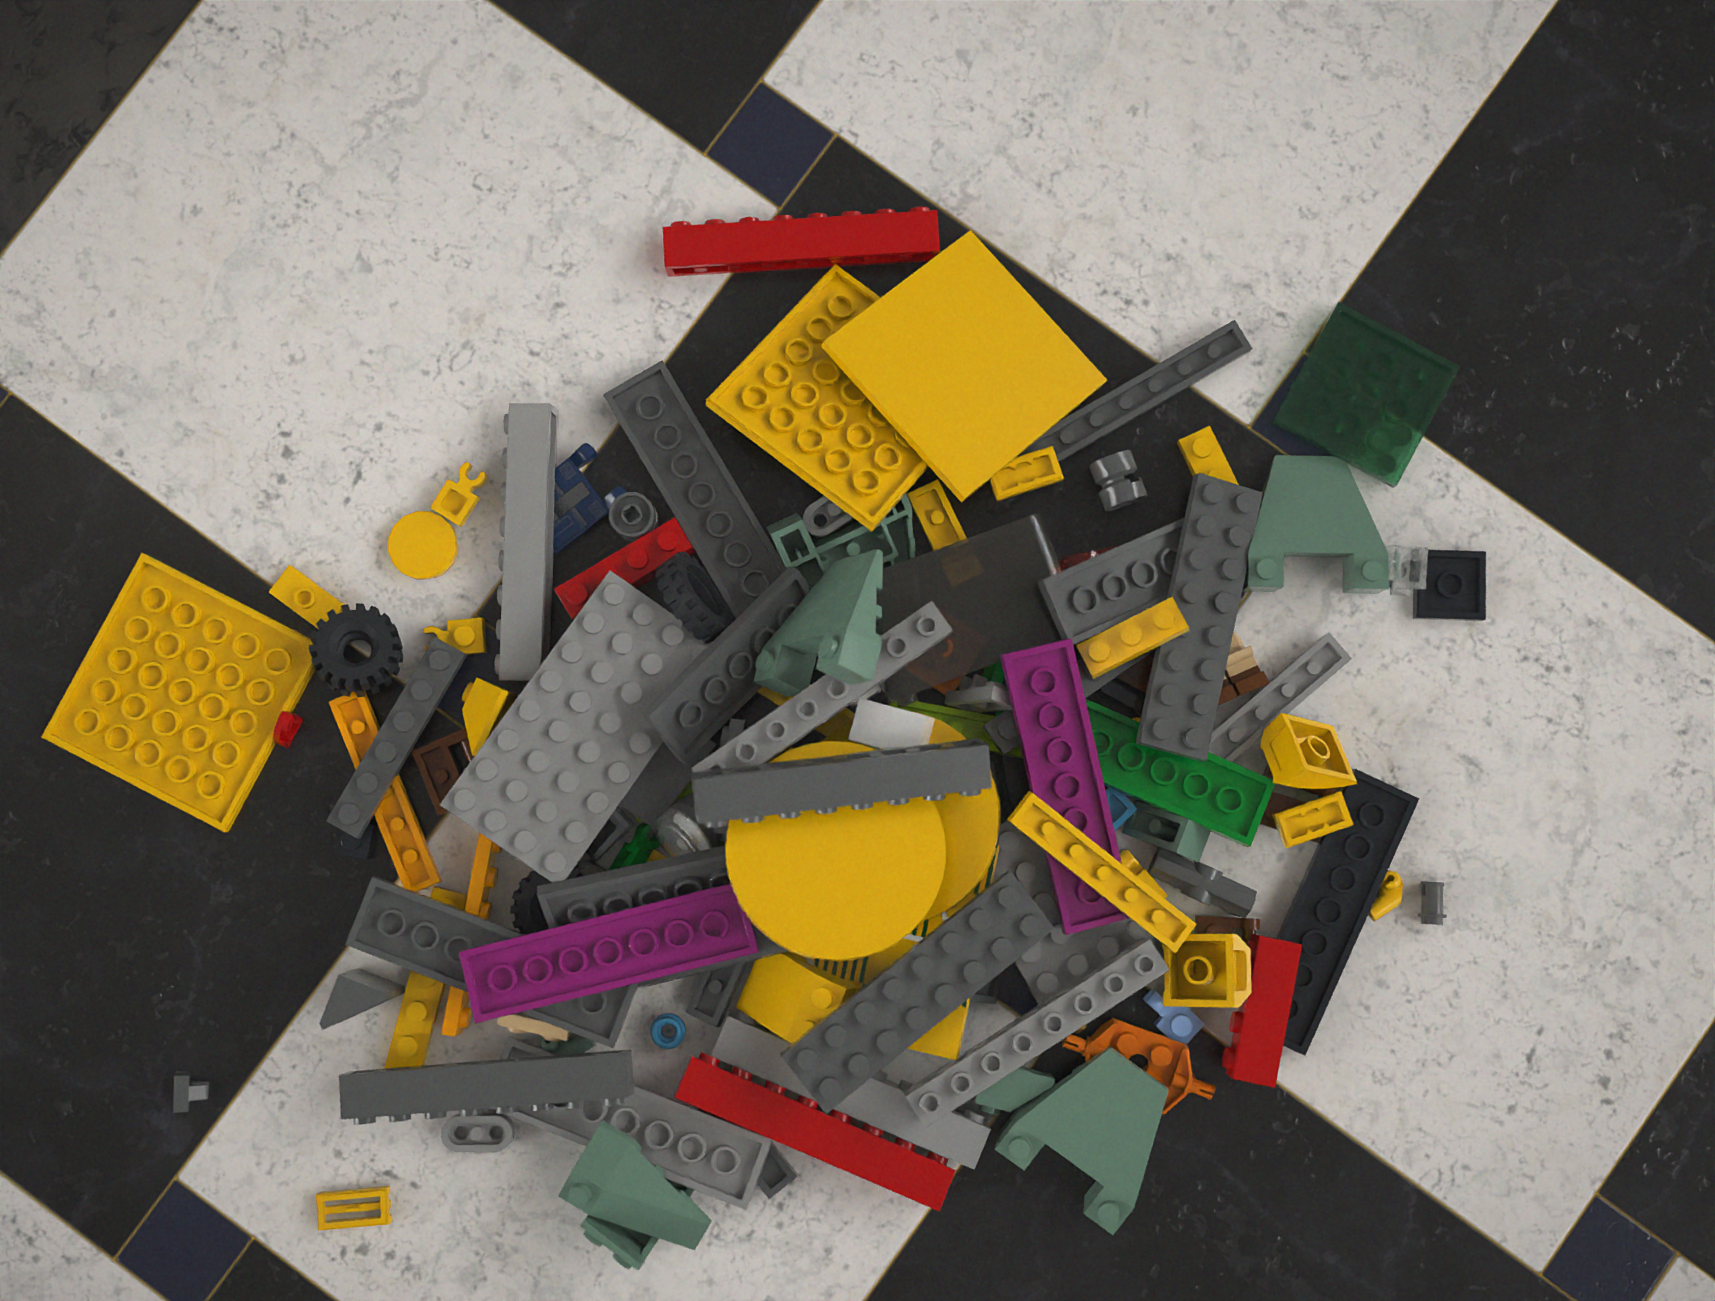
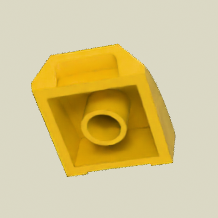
(1305, 754)
(1208, 972)

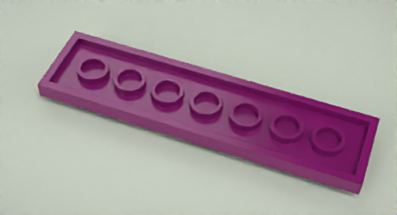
(1062, 767)
(606, 952)

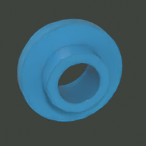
(660, 1039)

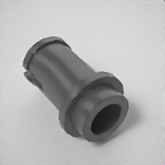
(1432, 903)

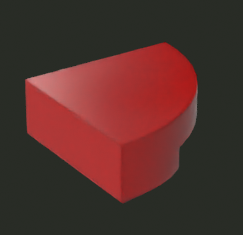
(286, 728)

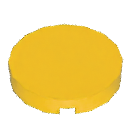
(423, 545)

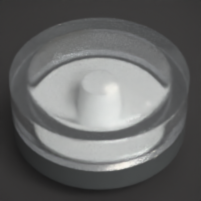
(680, 832)

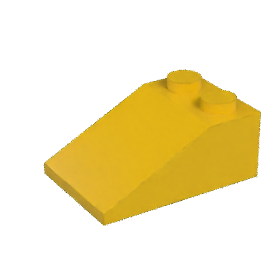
(791, 995)

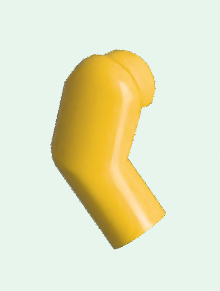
(1388, 895)

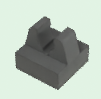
(187, 1091)

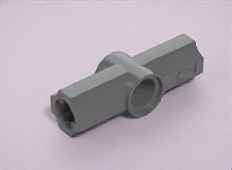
(1202, 883)

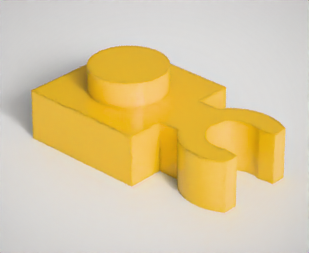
(457, 500)
(462, 634)
(1132, 864)

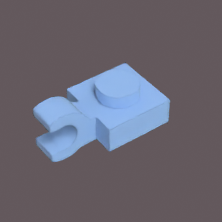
(1174, 1022)

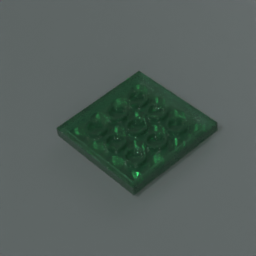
(1366, 394)

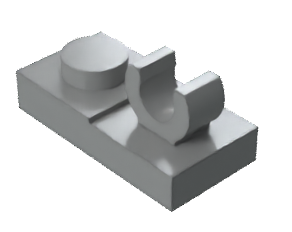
(979, 695)

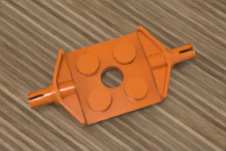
(1166, 1058)

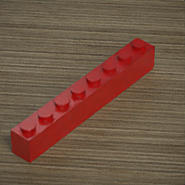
(800, 242)
(814, 1132)

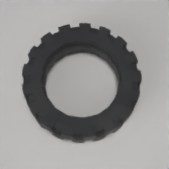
(693, 597)

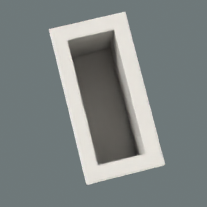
(888, 726)

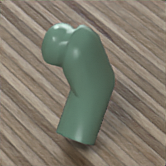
(571, 1046)

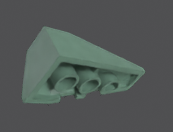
(627, 1190)

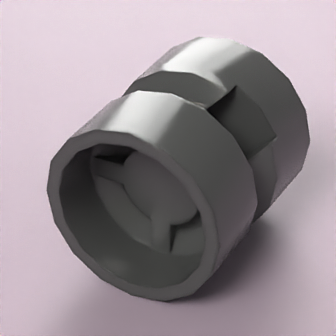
(1118, 480)
(633, 516)

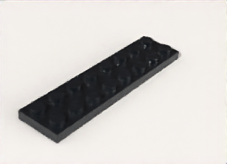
(1339, 896)

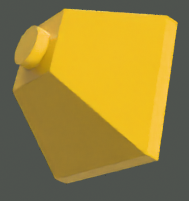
(483, 710)

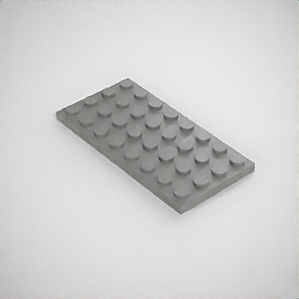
(576, 732)

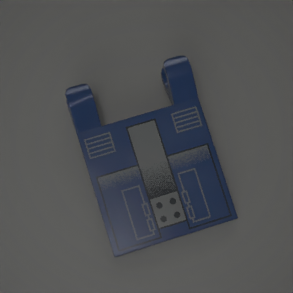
(576, 501)

